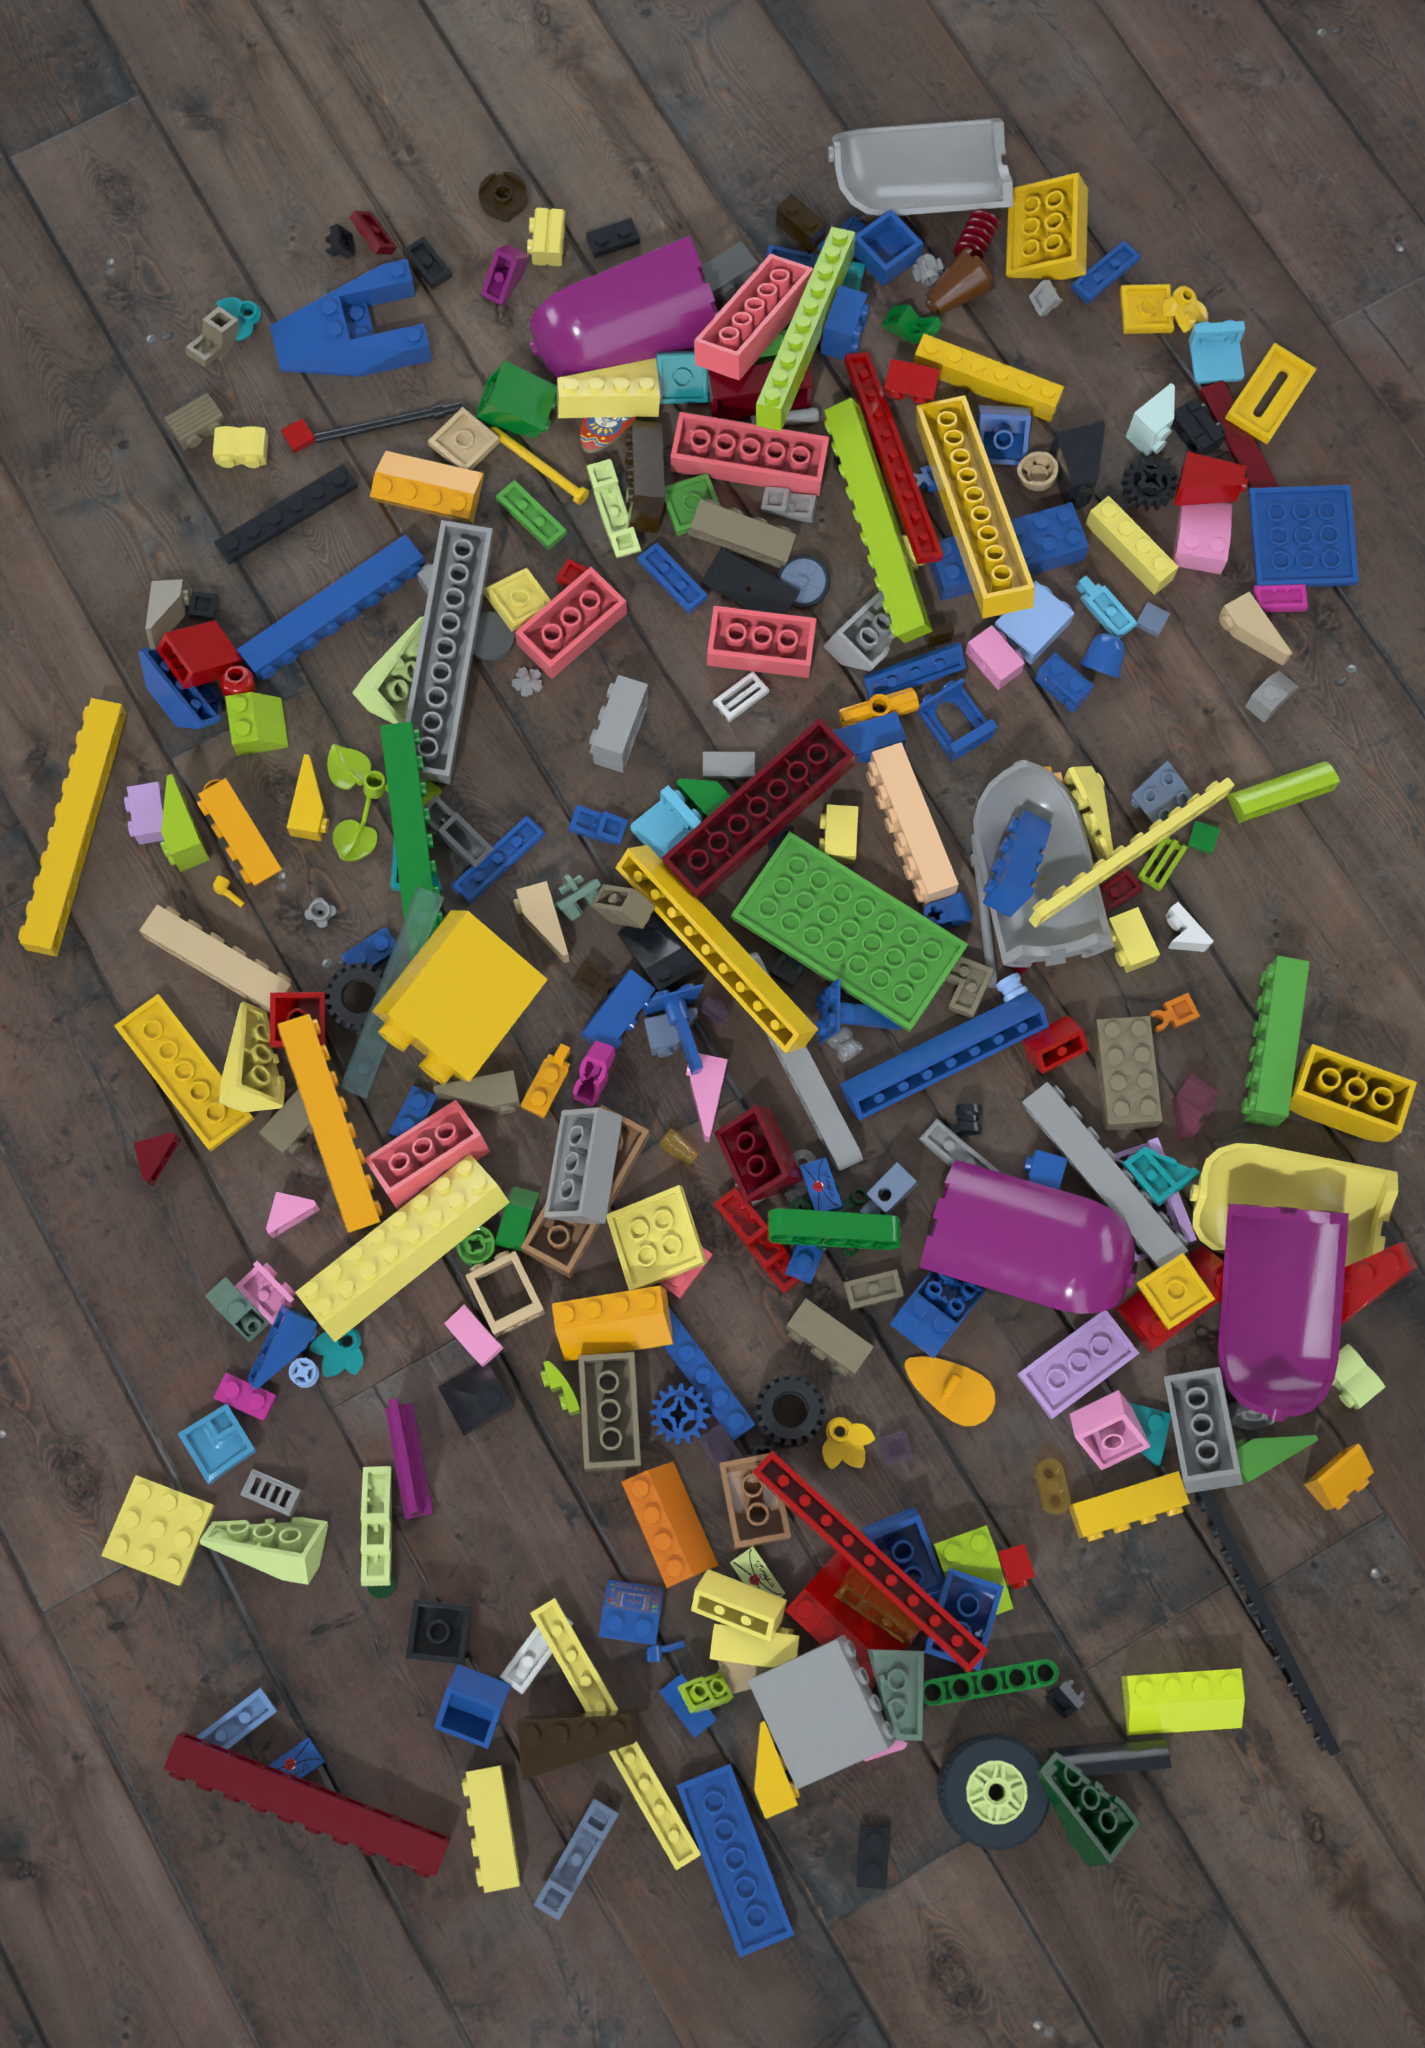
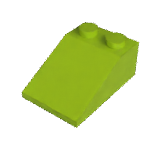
(181, 837)
(976, 1556)

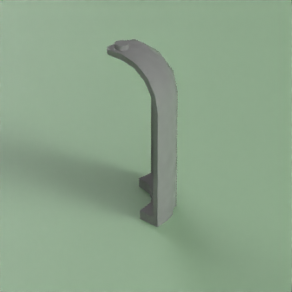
(923, 167)
(1079, 926)

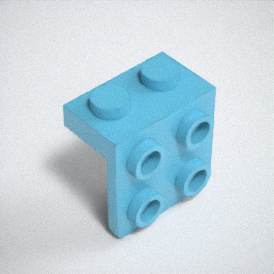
(1217, 351)
(666, 822)

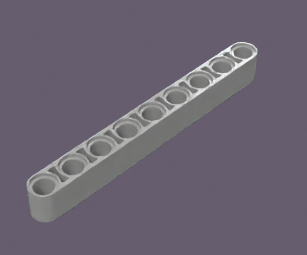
(818, 1102)

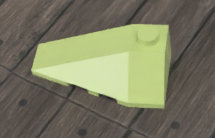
(389, 682)
(279, 1549)

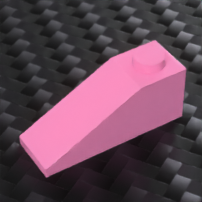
(706, 1091)

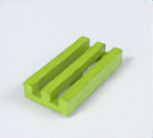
(1173, 845)

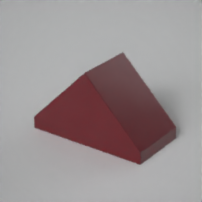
(154, 1155)

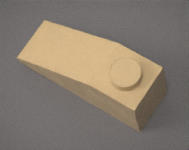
(1252, 627)
(540, 915)

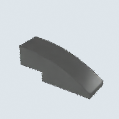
(457, 833)

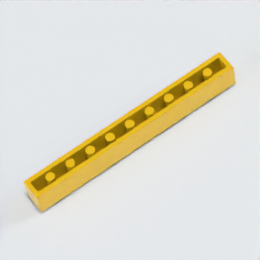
(73, 827)
(717, 949)

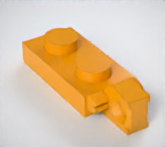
(547, 1083)

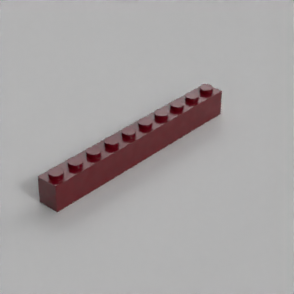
(306, 1803)

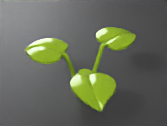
(345, 769)

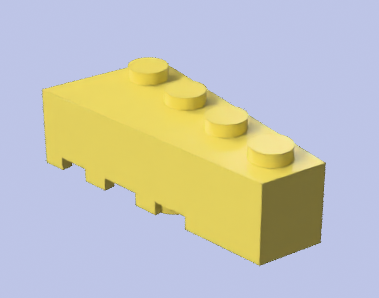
(611, 392)

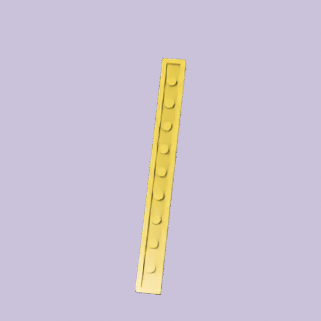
(1124, 855)
(629, 1759)

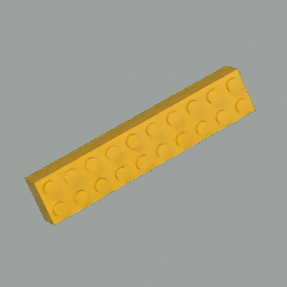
(974, 507)

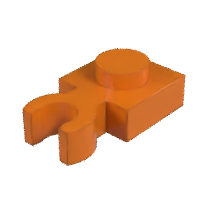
(1177, 1012)

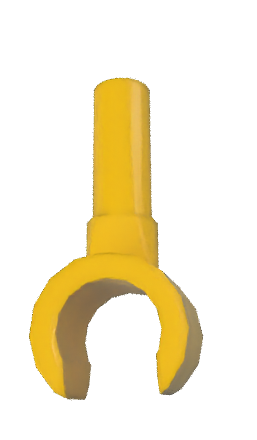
(221, 887)

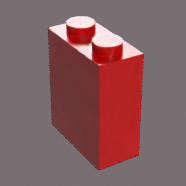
(198, 653)

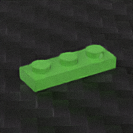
(531, 515)

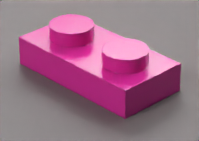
(243, 1397)

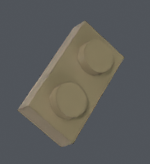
(873, 1289)

